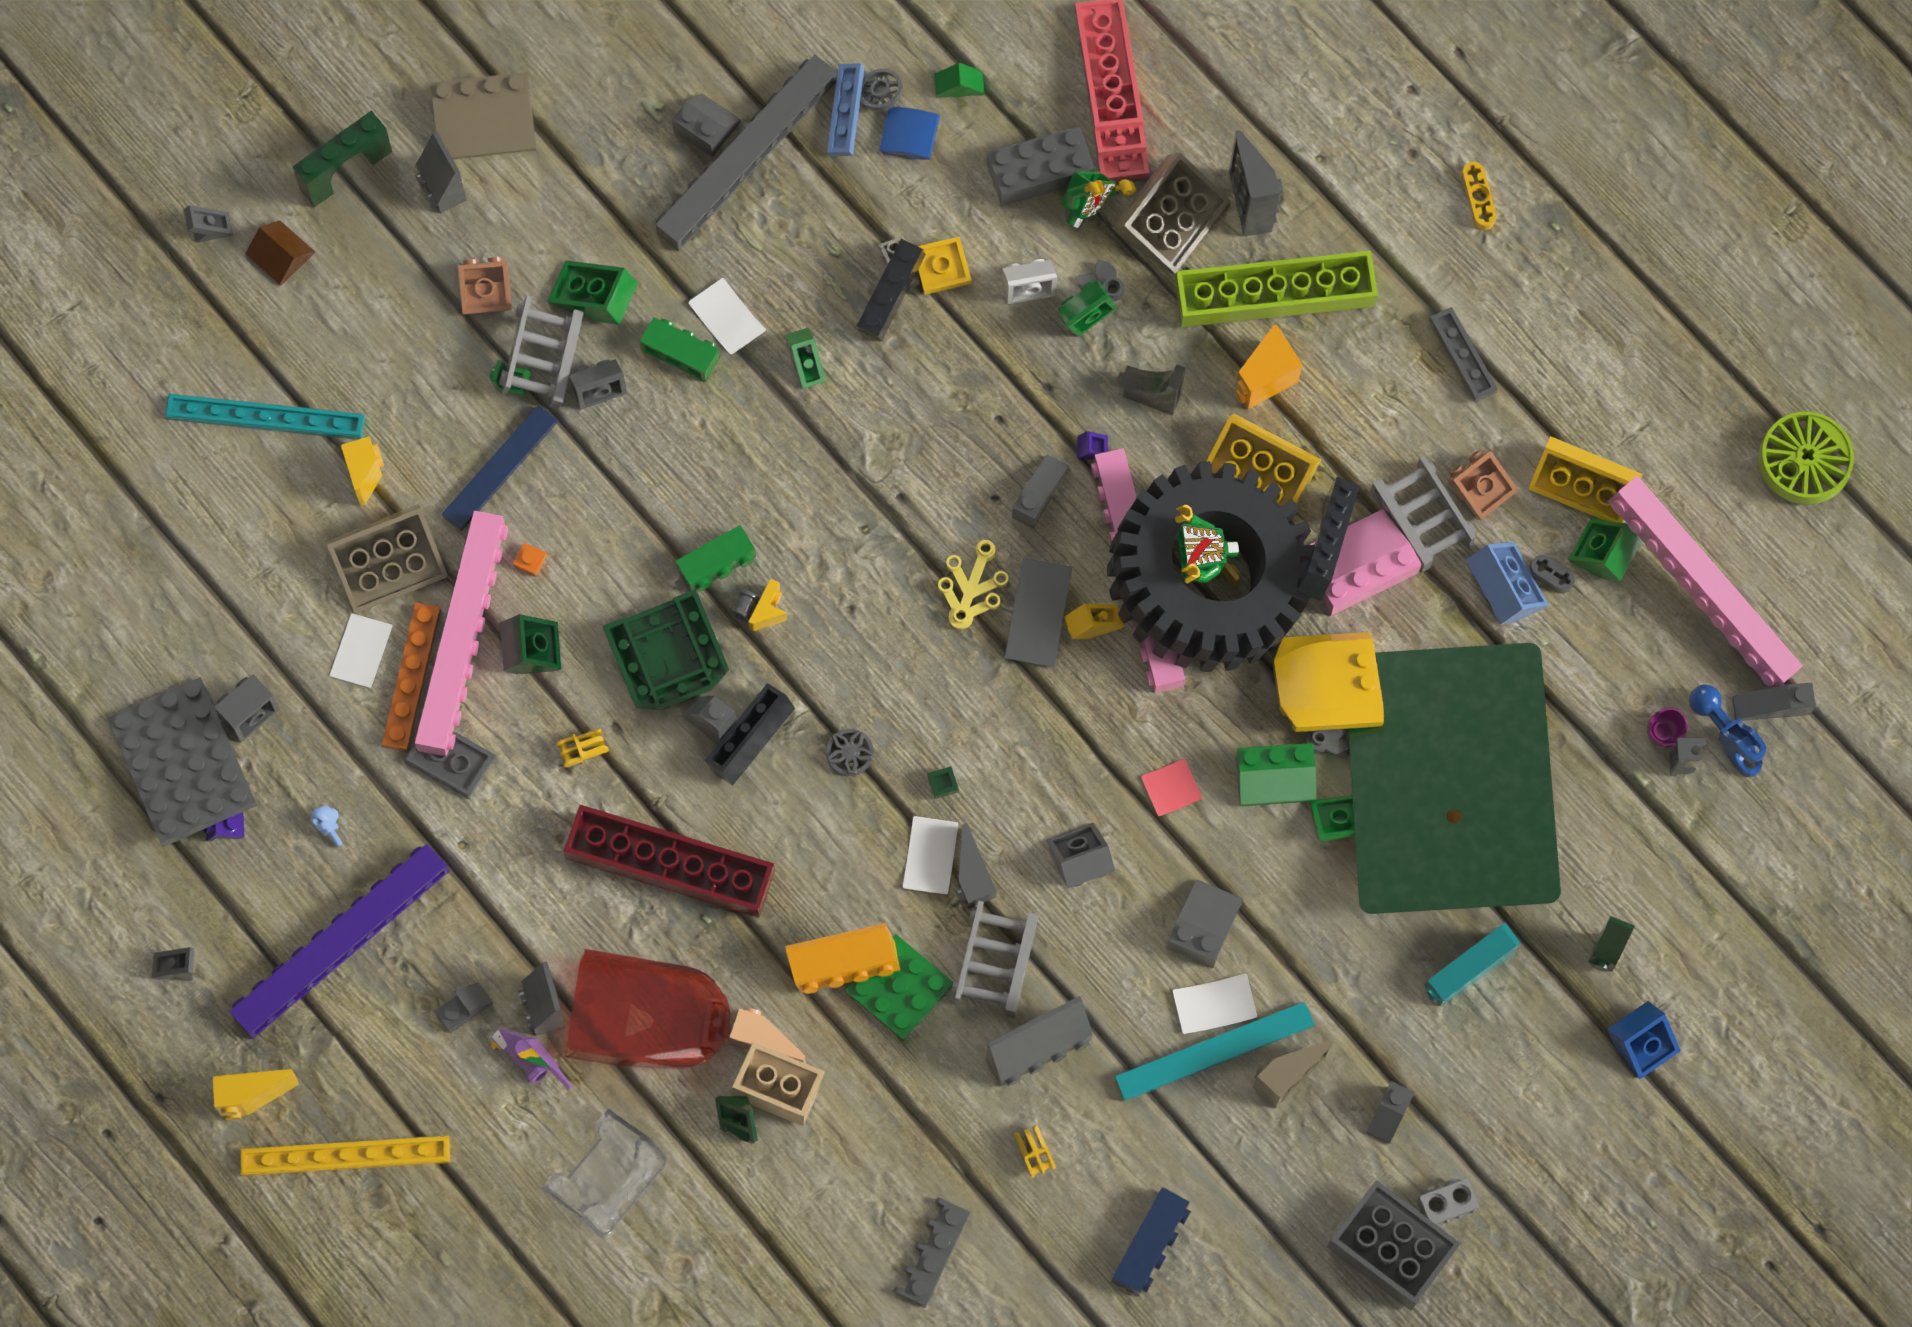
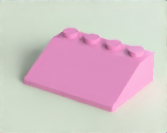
(1369, 562)

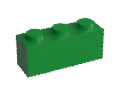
(680, 348)
(716, 559)

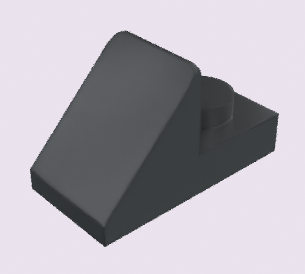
(207, 223)
(174, 964)
(463, 1007)

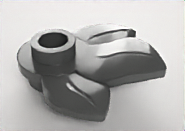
(1107, 276)
(1331, 741)

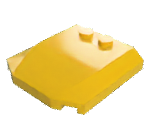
(1328, 682)

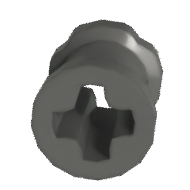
(744, 605)

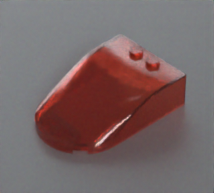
(645, 1013)

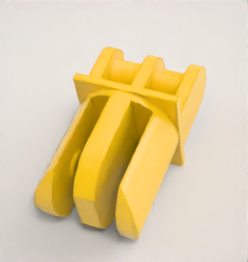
(587, 745)
(1034, 1152)

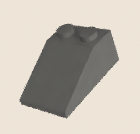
(439, 175)
(1204, 923)
(542, 1001)

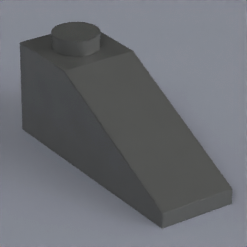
(1039, 491)
(1775, 702)
(974, 878)

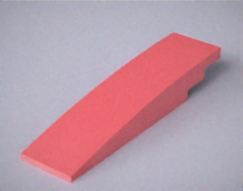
(1112, 90)

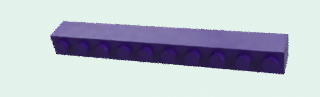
(339, 941)

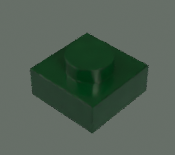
(943, 782)

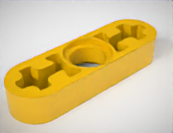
(1475, 206)

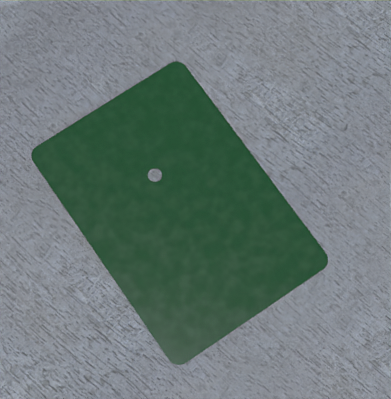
(1463, 737)

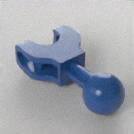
(1735, 736)

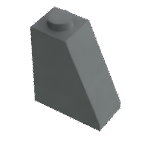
(710, 717)

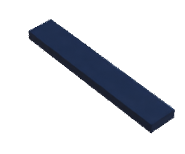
(499, 467)

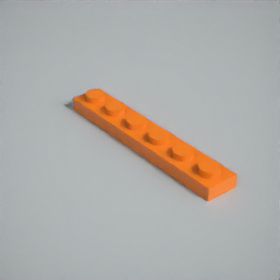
(411, 677)

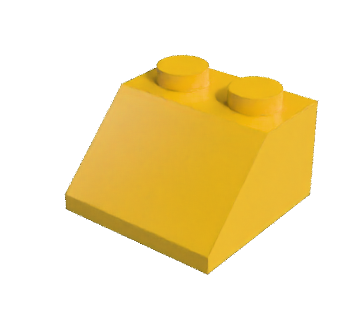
(364, 466)

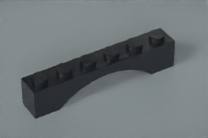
(1329, 541)

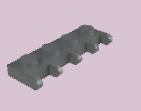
(934, 1253)

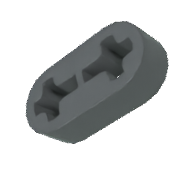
(1554, 569)

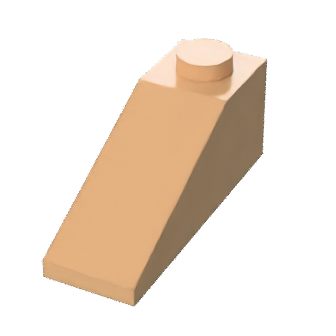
(753, 1027)

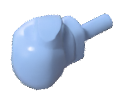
(324, 821)

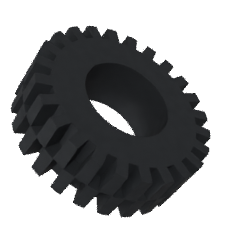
(1177, 615)

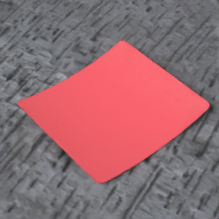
(1171, 787)

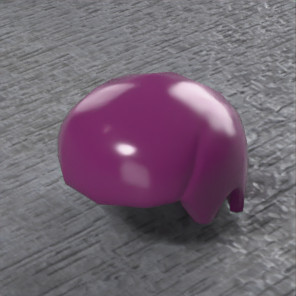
(1666, 727)

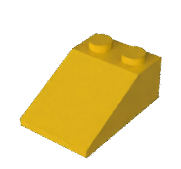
(247, 1092)

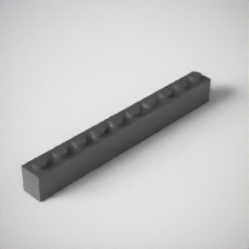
(746, 152)

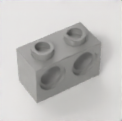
(1451, 1209)

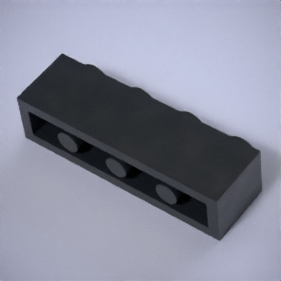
(891, 289)
(750, 734)

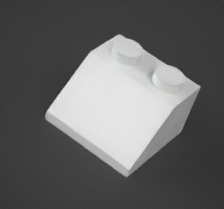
(1029, 281)

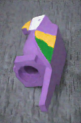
(528, 1055)

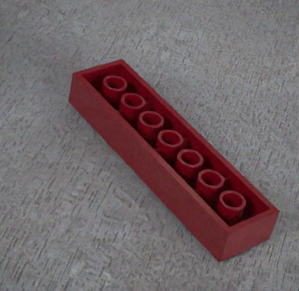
(669, 861)

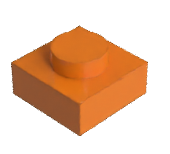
(529, 559)

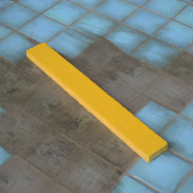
(345, 1155)

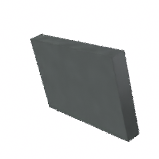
(459, 770)

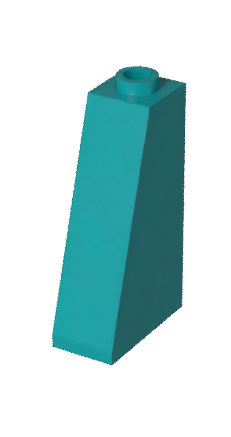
(1472, 965)

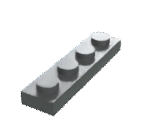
(1463, 354)

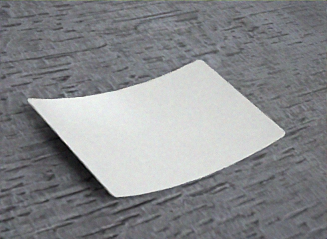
(726, 316)
(930, 855)
(1215, 1004)

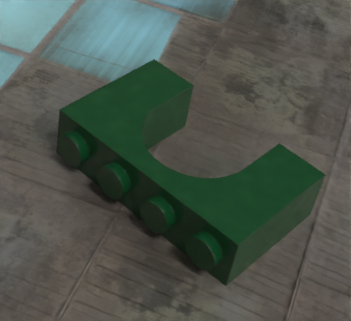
(316, 170)

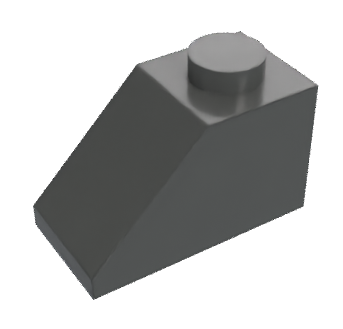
(1390, 1112)

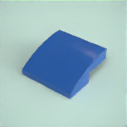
(909, 133)

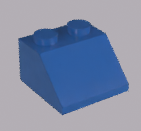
(1644, 1039)

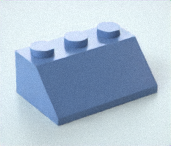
(1506, 582)

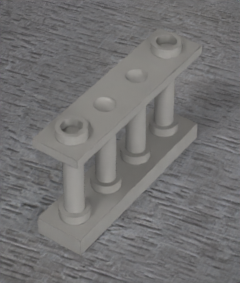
(565, 347)
(1385, 495)
(1014, 975)

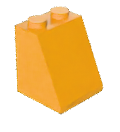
(1268, 370)

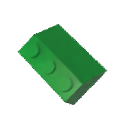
(1276, 774)

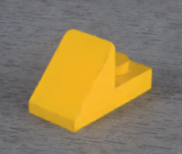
(765, 613)

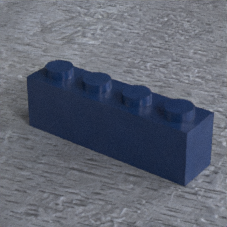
(1150, 1242)

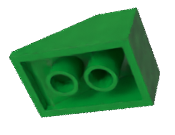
(594, 289)

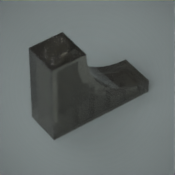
(1152, 388)

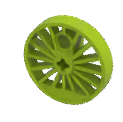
(1798, 448)

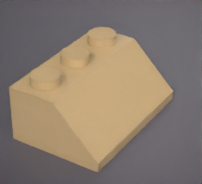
(778, 1083)

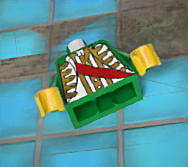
(1089, 192)
(1201, 547)

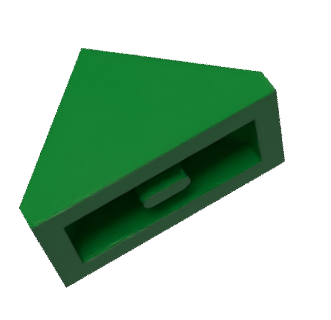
(959, 81)

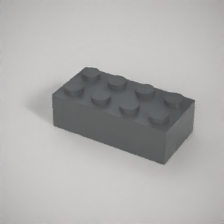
(1038, 165)

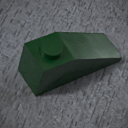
(1610, 944)

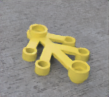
(972, 587)

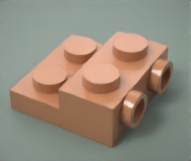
(484, 286)
(1482, 483)

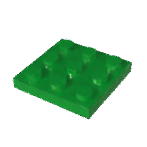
(904, 996)

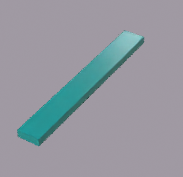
(265, 416)
(1214, 1051)

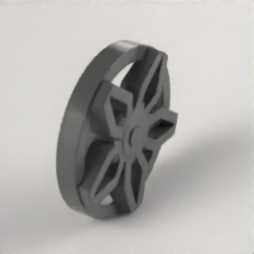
(881, 89)
(849, 752)

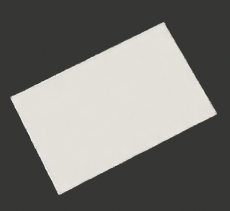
(361, 650)

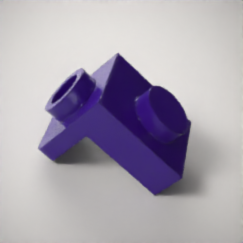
(230, 828)

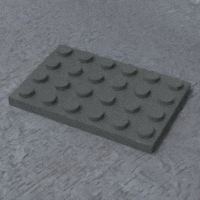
(181, 762)

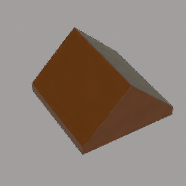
(278, 251)

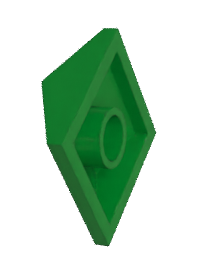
(1333, 817)

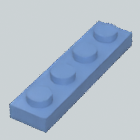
(845, 109)

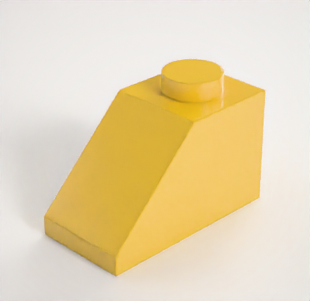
(1093, 620)

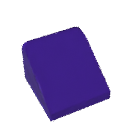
(1091, 444)

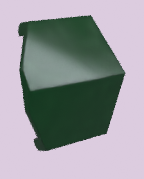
(737, 1117)

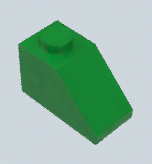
(805, 357)

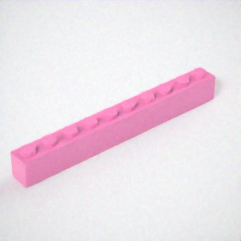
(1118, 495)
(1705, 583)
(460, 634)

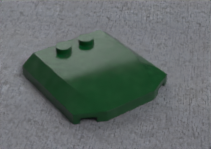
(667, 653)

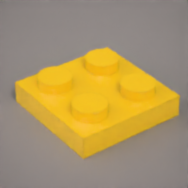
(943, 266)

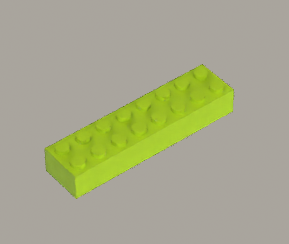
(1276, 288)

